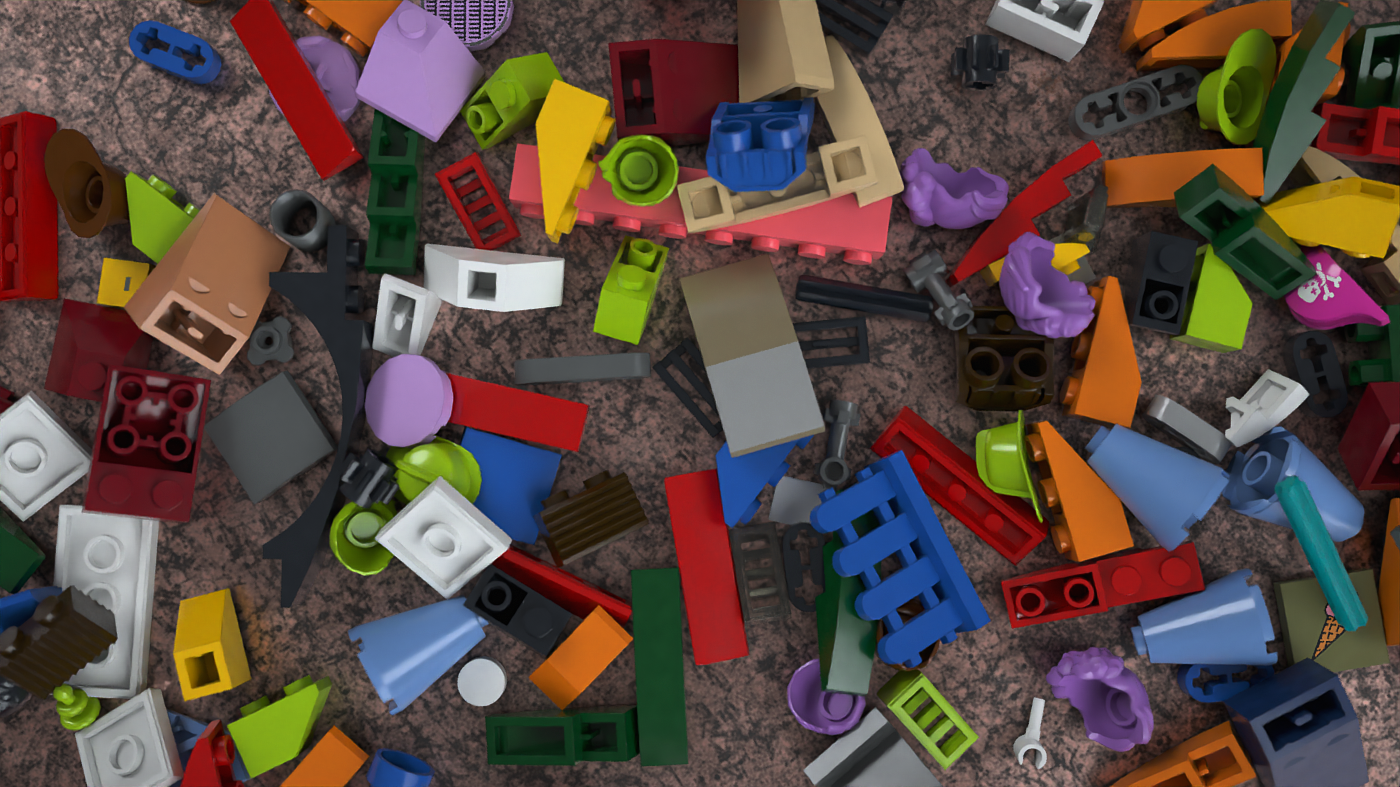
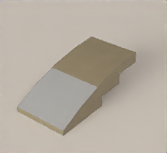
(751, 356)

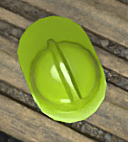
(1237, 91)
(1004, 461)
(427, 462)

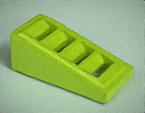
(905, 694)

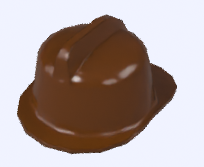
(85, 187)

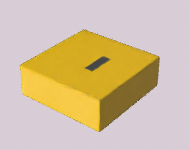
(121, 280)

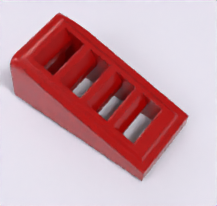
(461, 167)

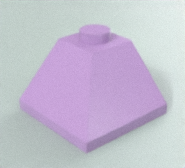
(419, 71)

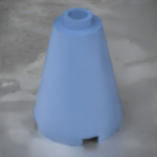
(1271, 460)
(1156, 481)
(1209, 626)
(416, 648)

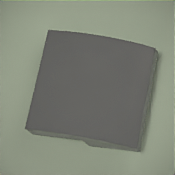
(270, 437)

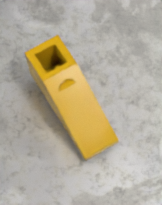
(567, 140)
(1339, 213)

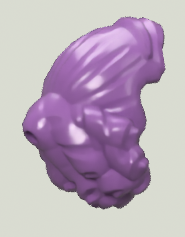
(950, 198)
(1039, 293)
(1106, 695)

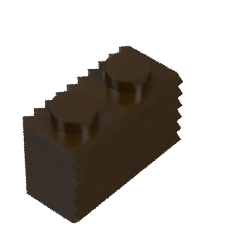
(590, 518)
(56, 642)

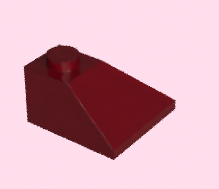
(87, 342)

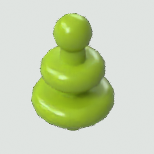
(75, 707)

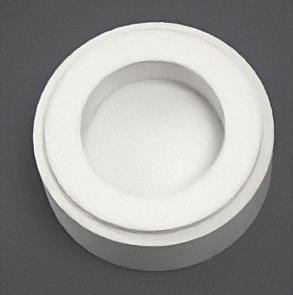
(482, 681)

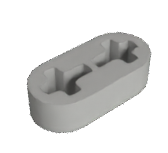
(1187, 428)

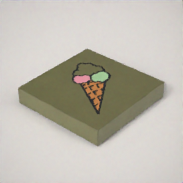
(1314, 633)

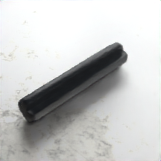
(863, 298)

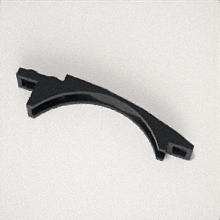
(332, 306)

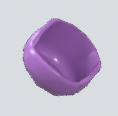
(820, 710)

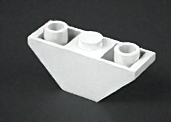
(493, 278)

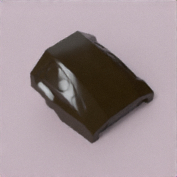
(1002, 364)

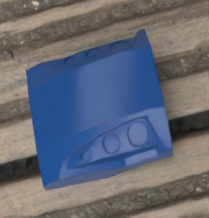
(759, 143)

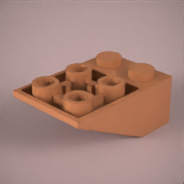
(210, 285)

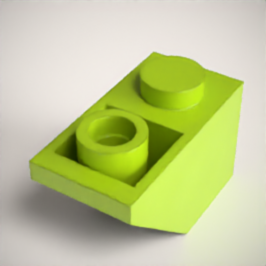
(510, 98)
(155, 215)
(630, 289)
(1215, 305)
(280, 729)

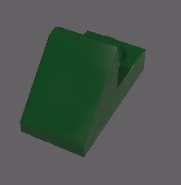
(1374, 65)

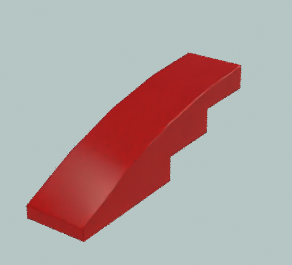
(1359, 133)
(1018, 214)
(518, 413)

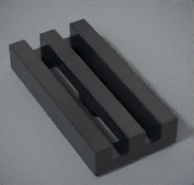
(845, 36)
(860, 340)
(674, 357)

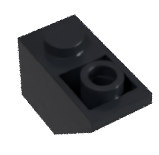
(1159, 281)
(517, 611)

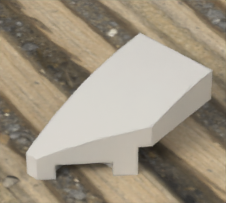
(1262, 407)

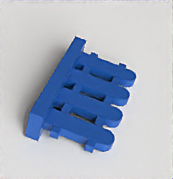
(926, 557)

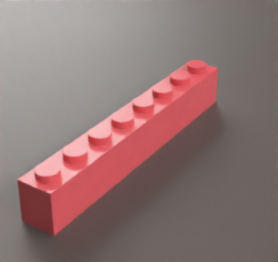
(823, 228)

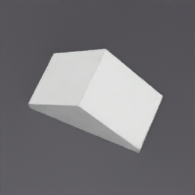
(403, 317)

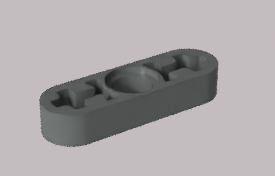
(1101, 101)
(582, 369)

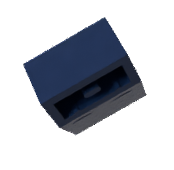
(1301, 729)

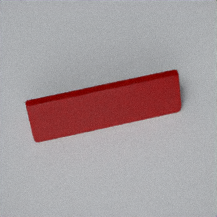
(295, 87)
(27, 210)
(955, 484)
(706, 567)
(561, 586)

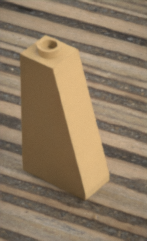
(781, 51)

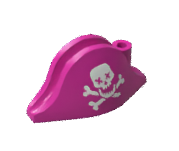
(1331, 297)

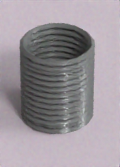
(285, 208)

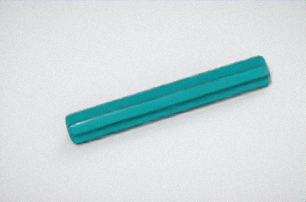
(1321, 552)

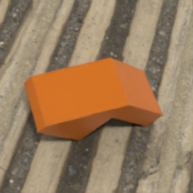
(580, 657)
(330, 763)

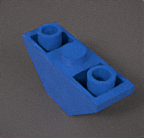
(747, 474)

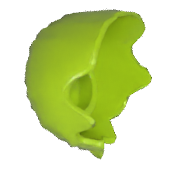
(641, 170)
(354, 537)

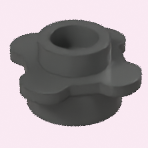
(279, 350)

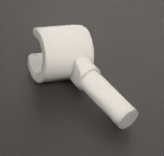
(1032, 736)

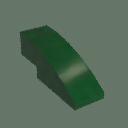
(1242, 232)
(563, 736)

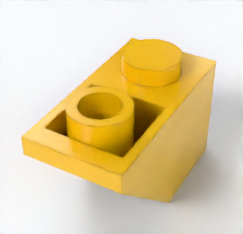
(209, 646)

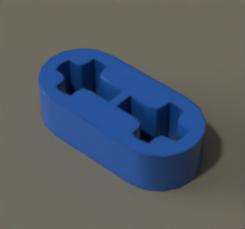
(172, 61)
(1221, 688)

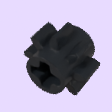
(980, 62)
(368, 478)

